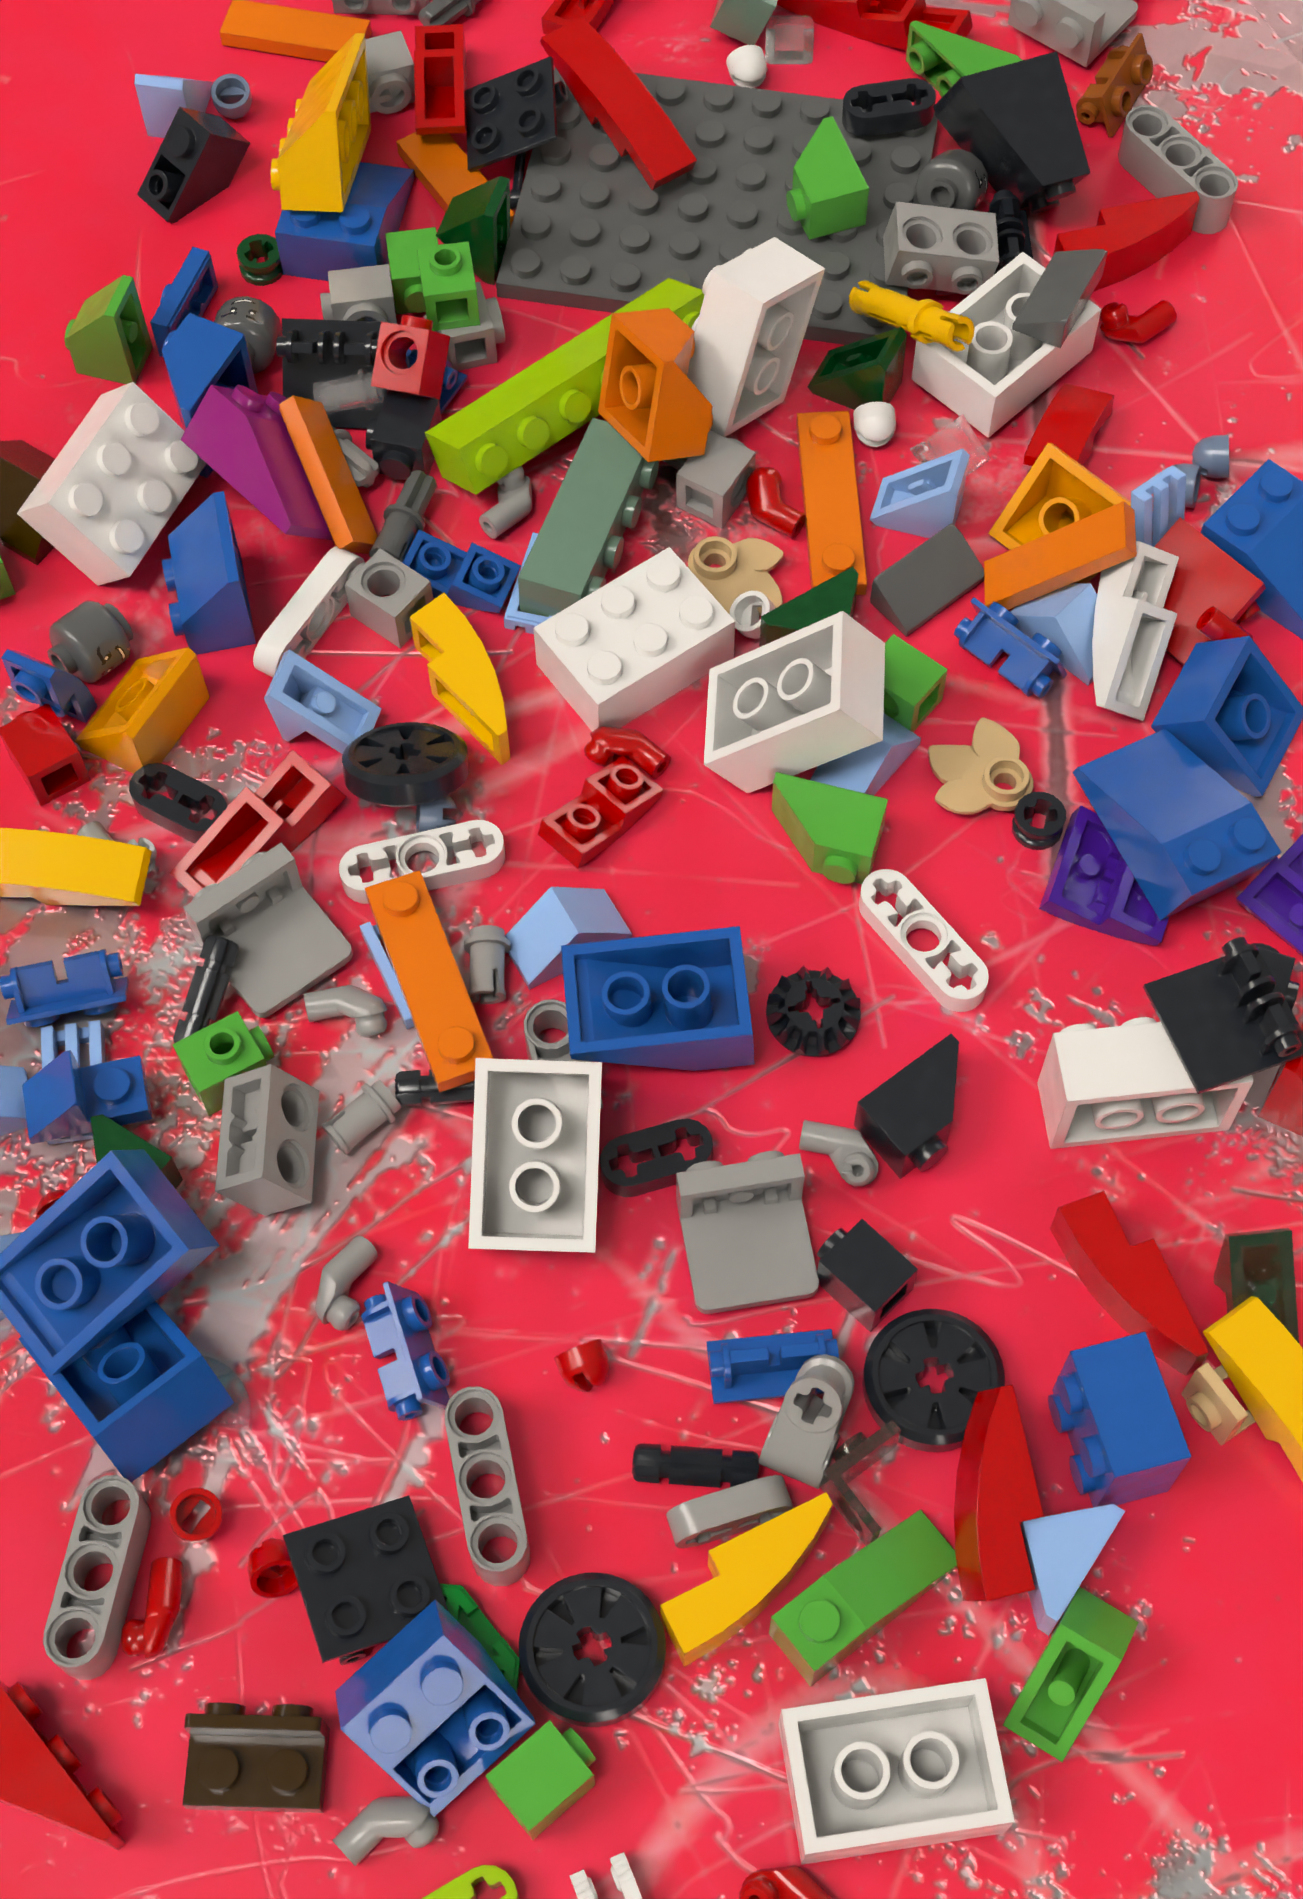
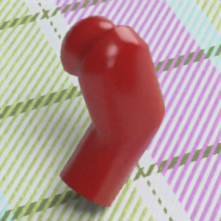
(1138, 329)
(628, 743)
(162, 1608)

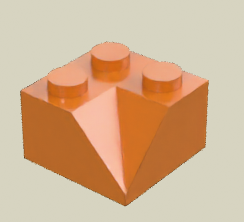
(648, 386)

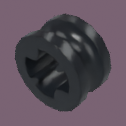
(1055, 819)

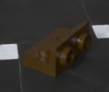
(256, 1759)

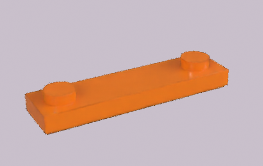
(830, 496)
(428, 979)

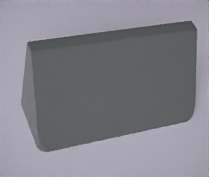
(1061, 295)
(927, 580)

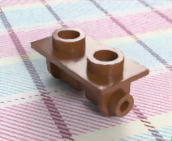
(1116, 86)

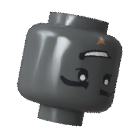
(953, 181)
(257, 323)
(90, 641)

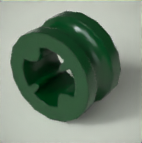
(255, 247)

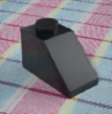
(913, 1110)

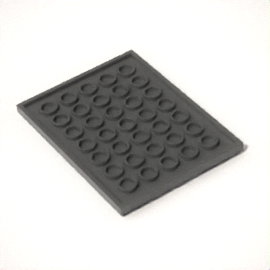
(601, 237)

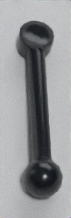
(517, 180)

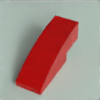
(440, 79)
(1135, 234)
(281, 810)
(1128, 1280)
(992, 1498)

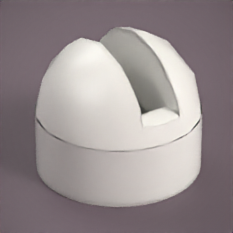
(747, 66)
(874, 423)
(746, 613)

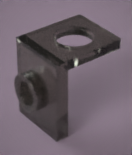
(851, 1460)

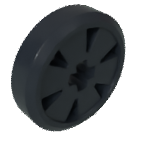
(405, 764)
(898, 1363)
(577, 1688)

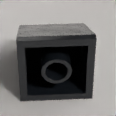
(1020, 129)

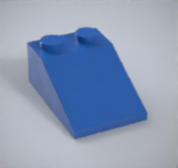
(329, 241)
(1265, 535)
(1175, 821)
(660, 1001)
(99, 1257)
(141, 1391)

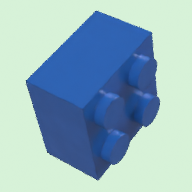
(1118, 1422)

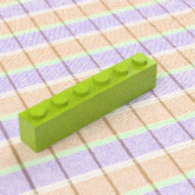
(541, 401)

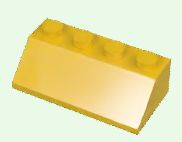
(326, 135)

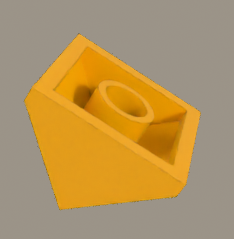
(1052, 497)
(147, 710)

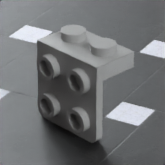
(1073, 26)
(279, 931)
(746, 1232)

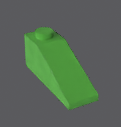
(861, 1596)

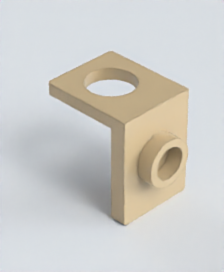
(1214, 1404)

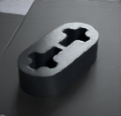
(888, 107)
(185, 795)
(652, 1144)

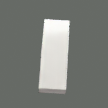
(1132, 630)

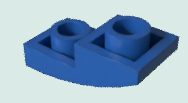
(468, 578)
(45, 684)

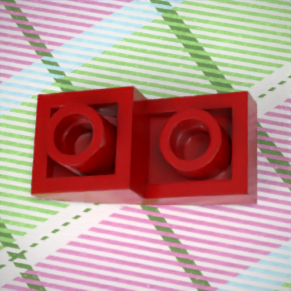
(1071, 423)
(602, 813)

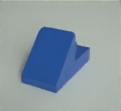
(66, 1096)

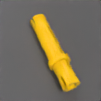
(921, 318)

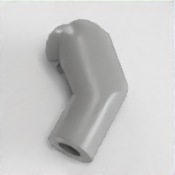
(845, 1148)

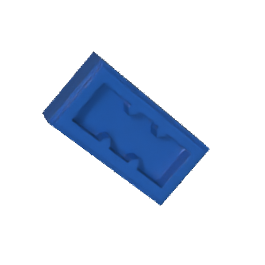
(187, 294)

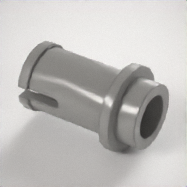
(487, 963)
(362, 1116)

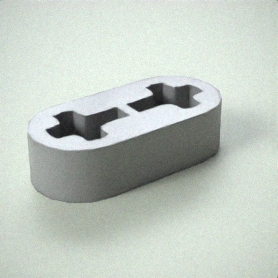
(728, 1511)

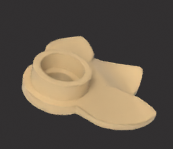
(742, 570)
(974, 771)

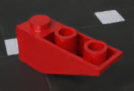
(41, 1777)

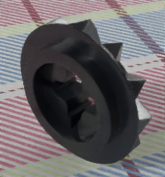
(798, 1030)

